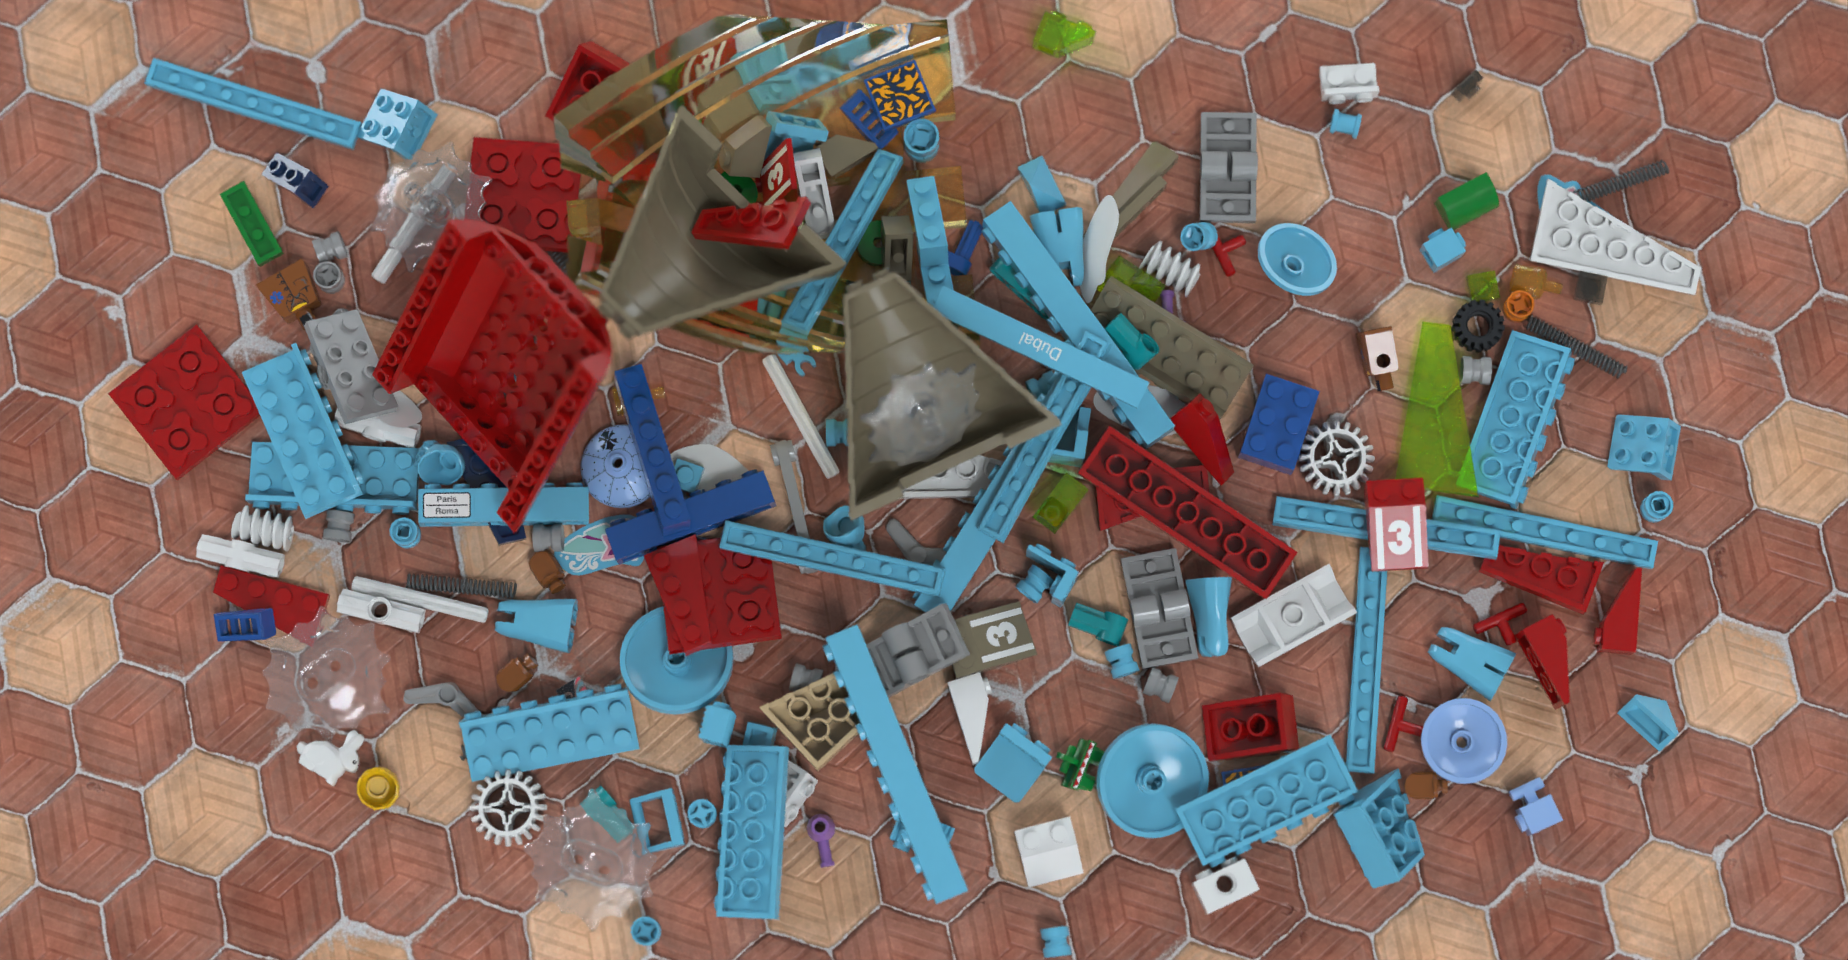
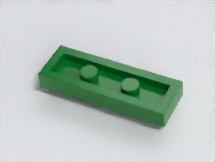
(251, 223)

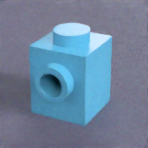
(1443, 248)

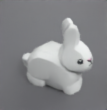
(330, 760)

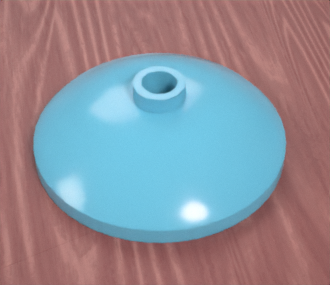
(1297, 259)

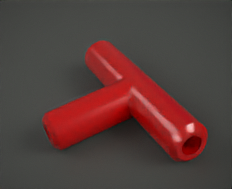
(1221, 250)
(1501, 621)
(1398, 724)

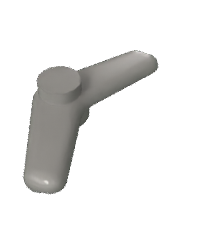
(910, 547)
(444, 693)

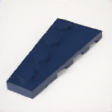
(475, 475)

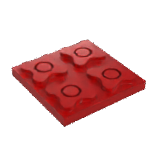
(526, 189)
(186, 402)
(737, 597)

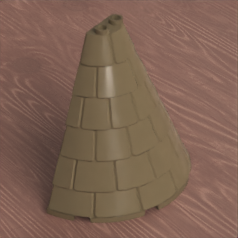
(673, 277)
(898, 333)

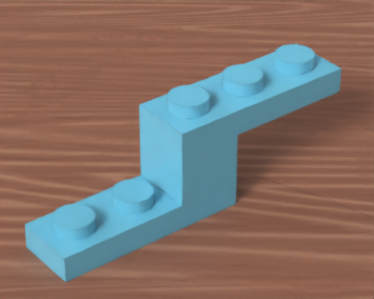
(930, 236)

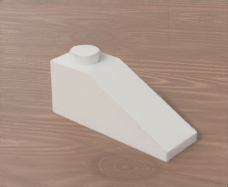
(814, 186)
(971, 705)

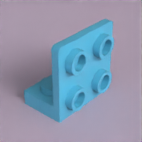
(397, 123)
(801, 129)
(1644, 445)
(1066, 569)

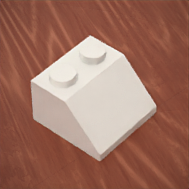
(1049, 852)

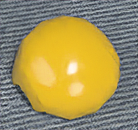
(378, 788)

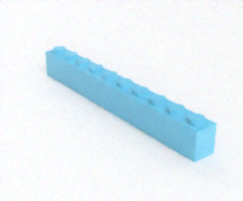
(1068, 313)
(971, 546)
(896, 765)

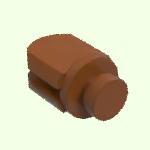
(547, 571)
(516, 673)
(1425, 785)

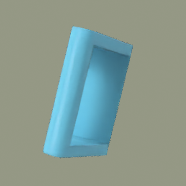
(672, 816)

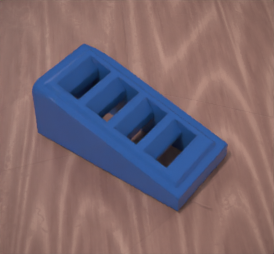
(882, 138)
(261, 620)

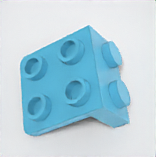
(1013, 762)

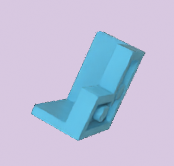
(1073, 443)

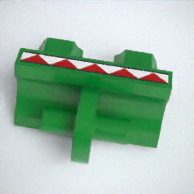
(1076, 762)

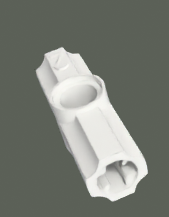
(382, 432)
(240, 555)
(364, 606)

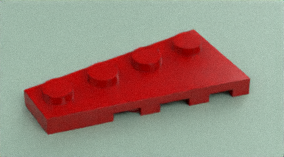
(754, 225)
(1114, 513)
(1553, 578)
(681, 588)
(289, 602)

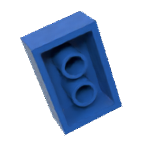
(1278, 424)

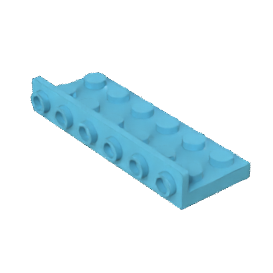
(1517, 416)
(303, 432)
(387, 475)
(549, 732)
(1267, 801)
(752, 832)

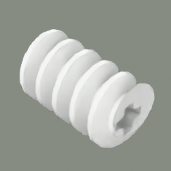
(1171, 267)
(263, 529)

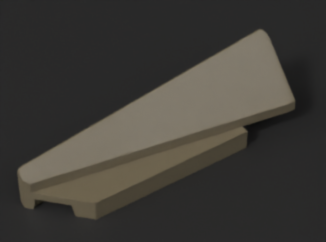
(1143, 184)

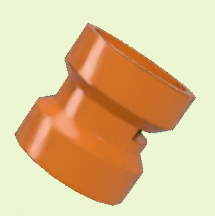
(1522, 302)

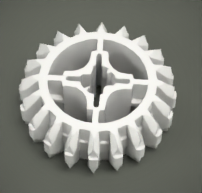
(1340, 471)
(509, 820)

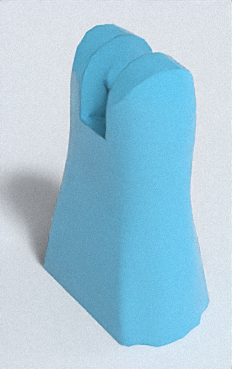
(1063, 239)
(1209, 604)
(540, 622)
(1473, 660)

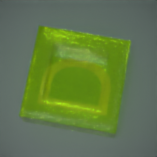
(1483, 286)

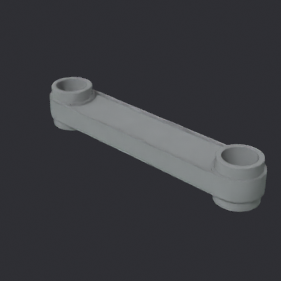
(783, 455)

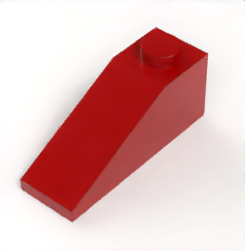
(1202, 432)
(1619, 625)

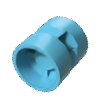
(921, 140)

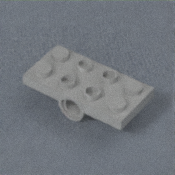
(1228, 167)
(347, 366)
(1159, 608)
(917, 649)

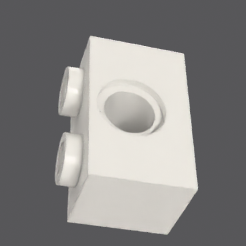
(1241, 879)

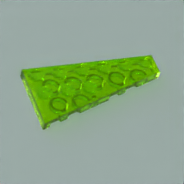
(1436, 423)

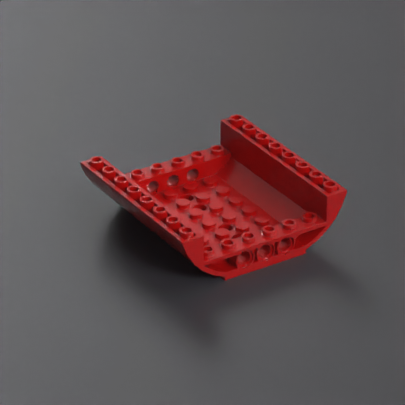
(475, 329)

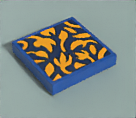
(899, 95)

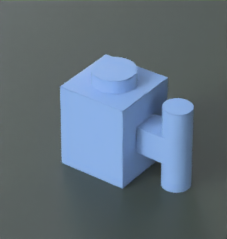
(1538, 812)

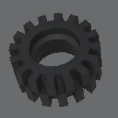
(1466, 338)

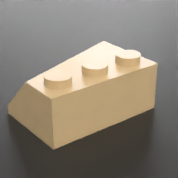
(815, 720)

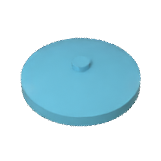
(671, 681)
(1148, 777)

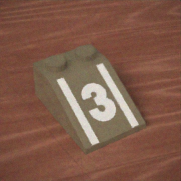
(994, 639)

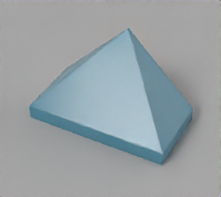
(1041, 185)
(1650, 719)

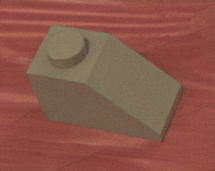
(746, 149)
(843, 154)
(897, 245)

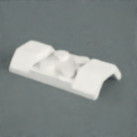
(1292, 616)

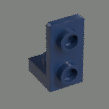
(295, 179)

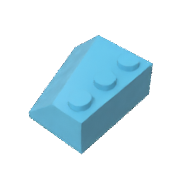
(1381, 831)

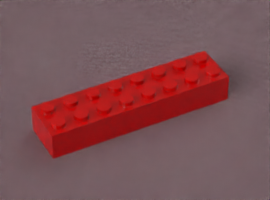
(1186, 512)

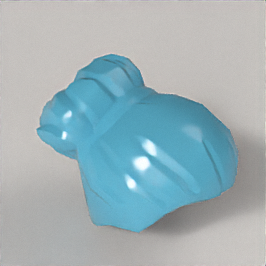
(439, 463)
(843, 531)

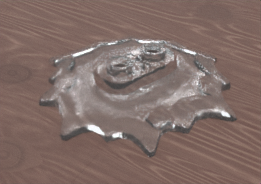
(422, 198)
(922, 415)
(340, 696)
(601, 838)

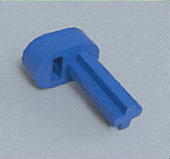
(959, 261)

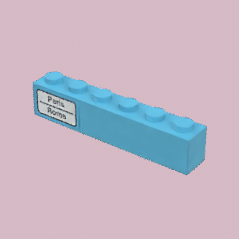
(479, 505)

